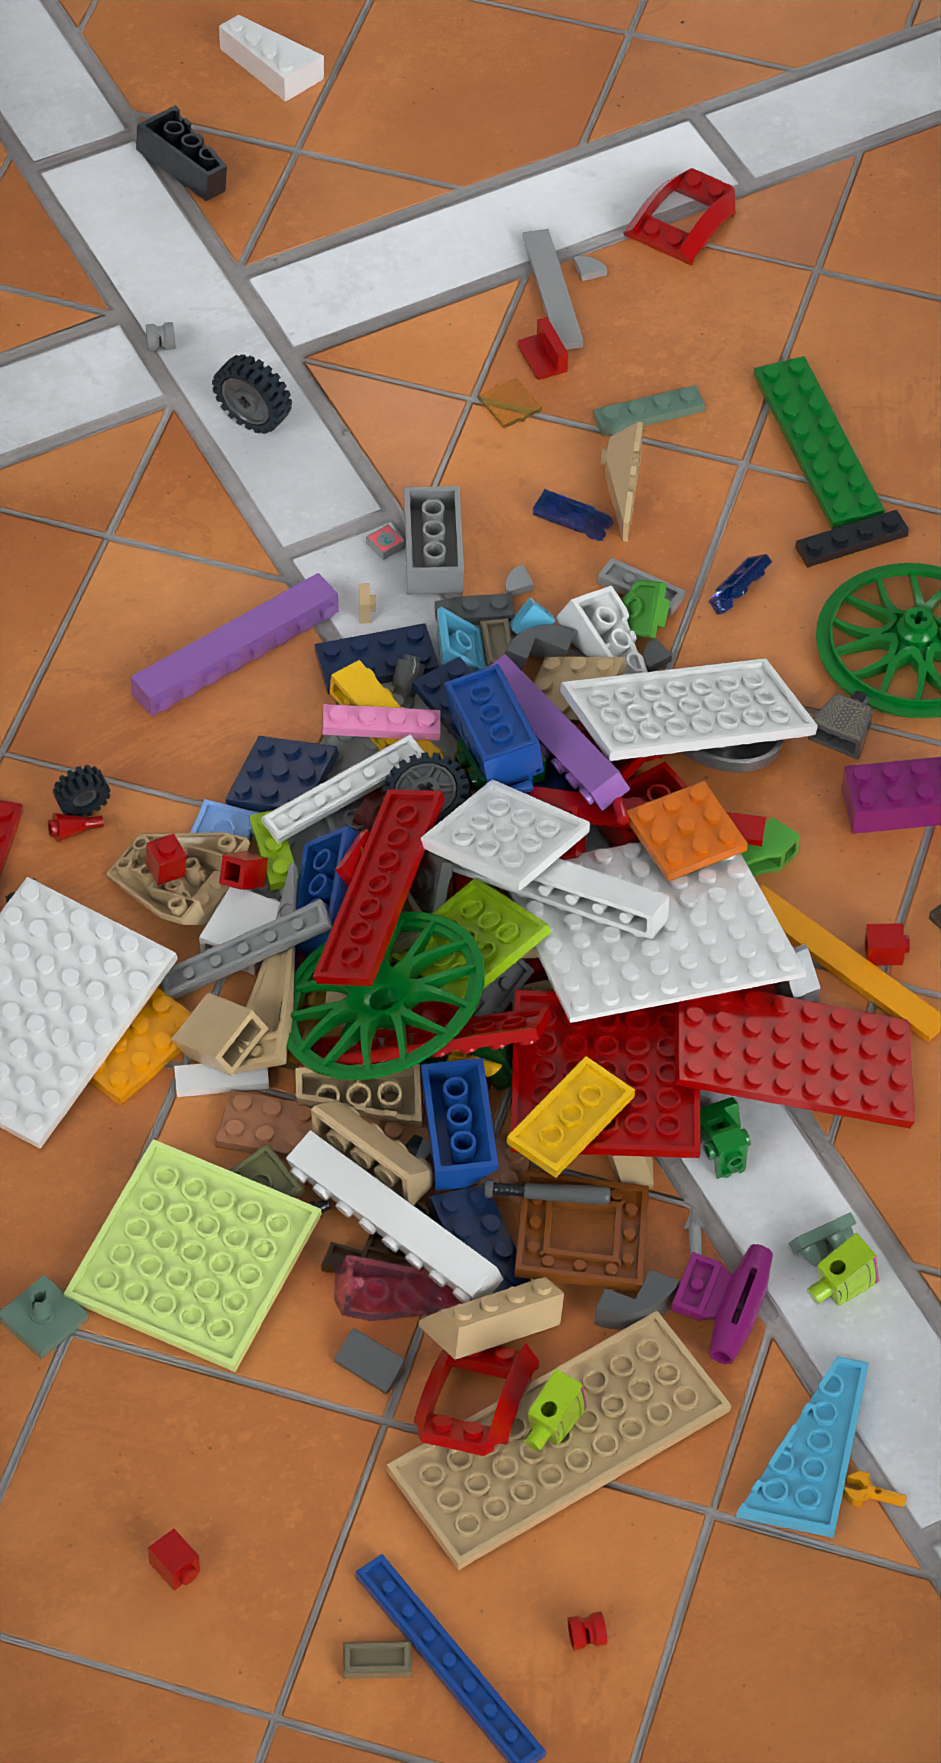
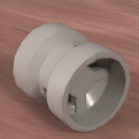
(166, 338)

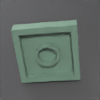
(42, 1316)

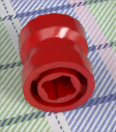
(587, 1630)

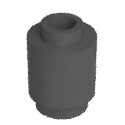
(405, 672)

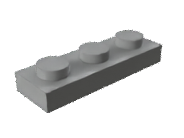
(624, 576)

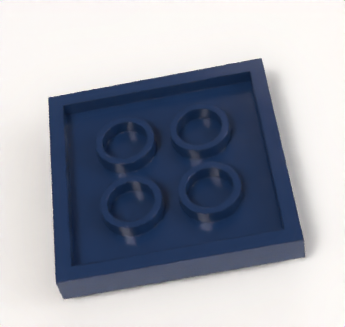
(280, 772)

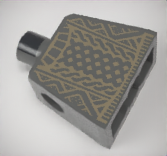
(844, 724)

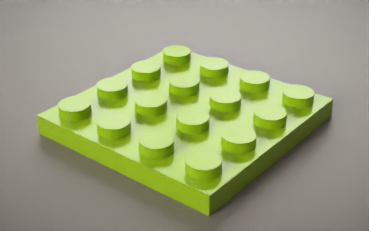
(498, 926)

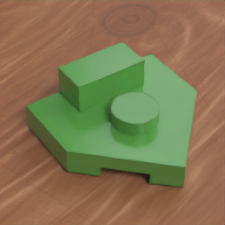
(646, 607)

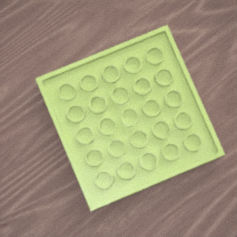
(193, 1255)

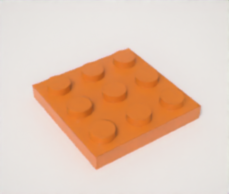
(686, 831)

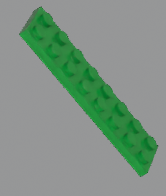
(818, 442)

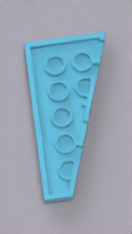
(811, 1464)

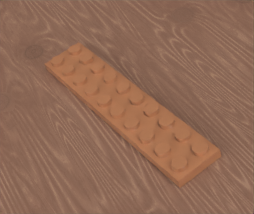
(259, 1119)

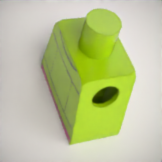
(845, 1272)
(555, 1410)

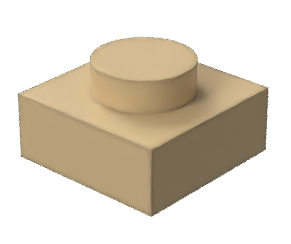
(367, 603)

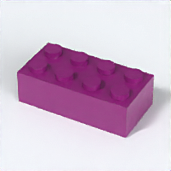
(893, 795)

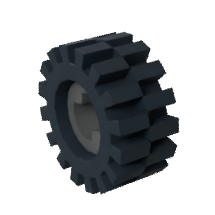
(81, 791)

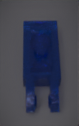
(572, 514)

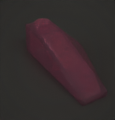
(387, 1290)

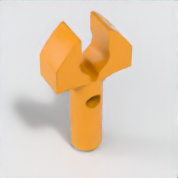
(869, 1491)

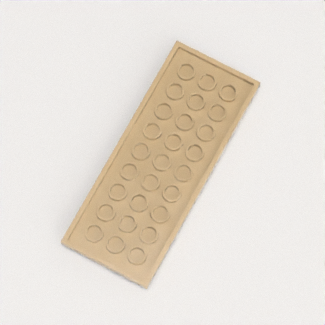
(640, 1400)

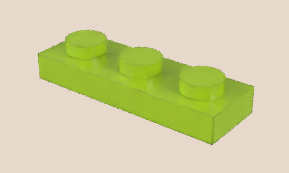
(278, 855)

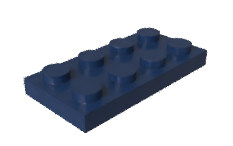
(377, 651)
(479, 1226)

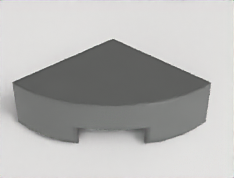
(656, 655)

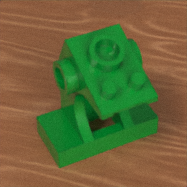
(723, 1137)

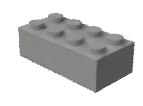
(433, 540)

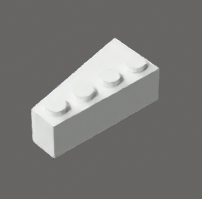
(270, 57)

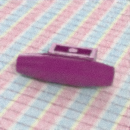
(731, 1299)

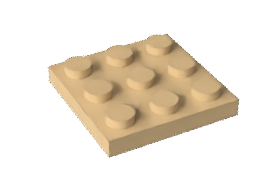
(563, 669)

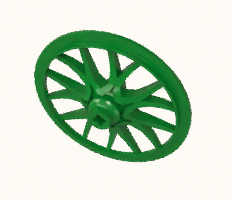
(908, 635)
(389, 1001)

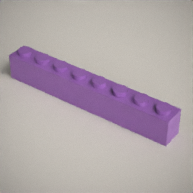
(234, 644)
(564, 742)

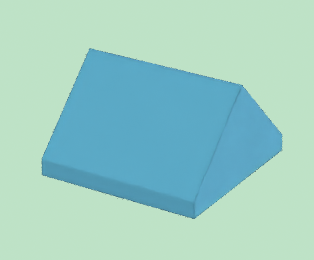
(458, 639)

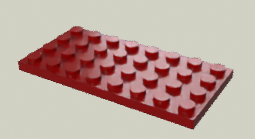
(796, 1055)

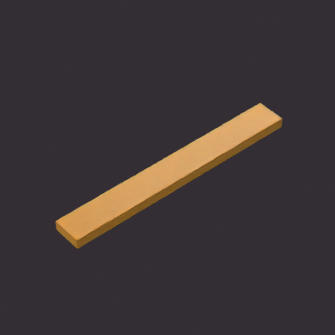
(855, 969)

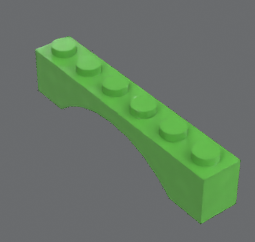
(778, 849)

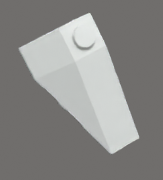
(602, 628)

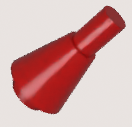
(66, 826)

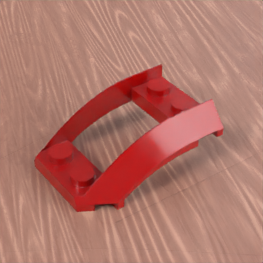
(672, 240)
(474, 1437)

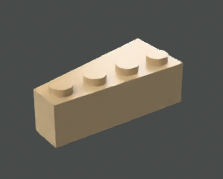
(381, 1098)

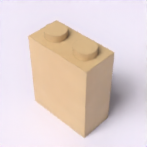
(219, 1033)

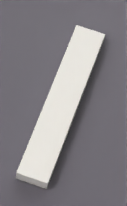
(338, 791)

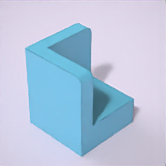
(531, 615)

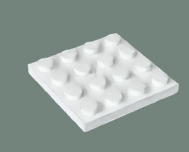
(505, 835)

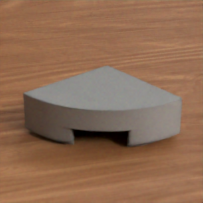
(589, 267)
(518, 581)

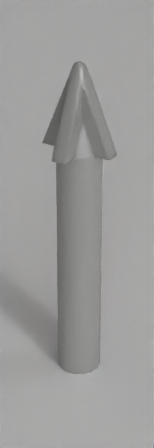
(694, 1225)

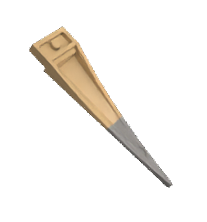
(271, 988)

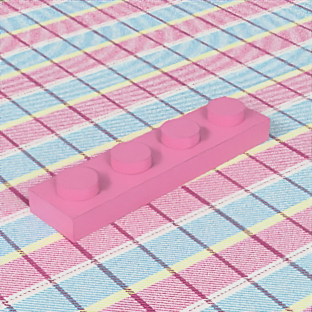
(381, 722)

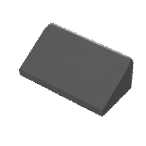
(370, 1361)

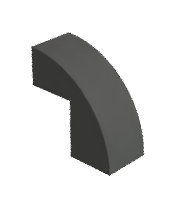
(539, 642)
(621, 1311)

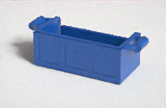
(495, 728)

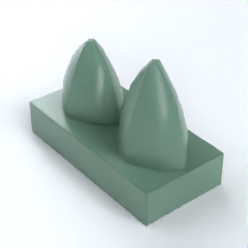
(812, 1243)

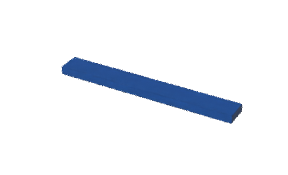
(449, 1662)

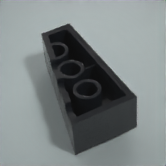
(182, 153)

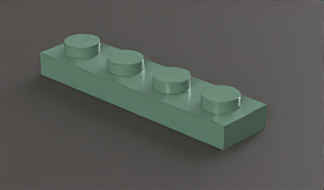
(649, 410)

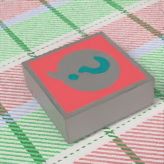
(385, 541)

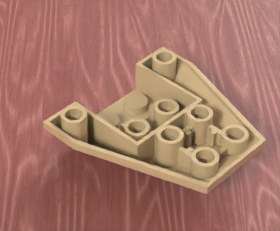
(188, 898)

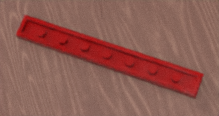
(750, 826)

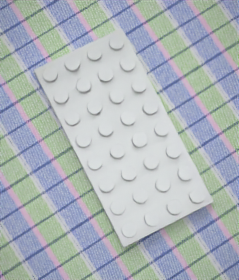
(687, 709)

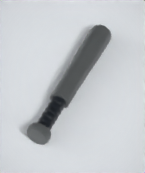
(552, 1192)

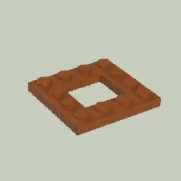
(618, 1271)

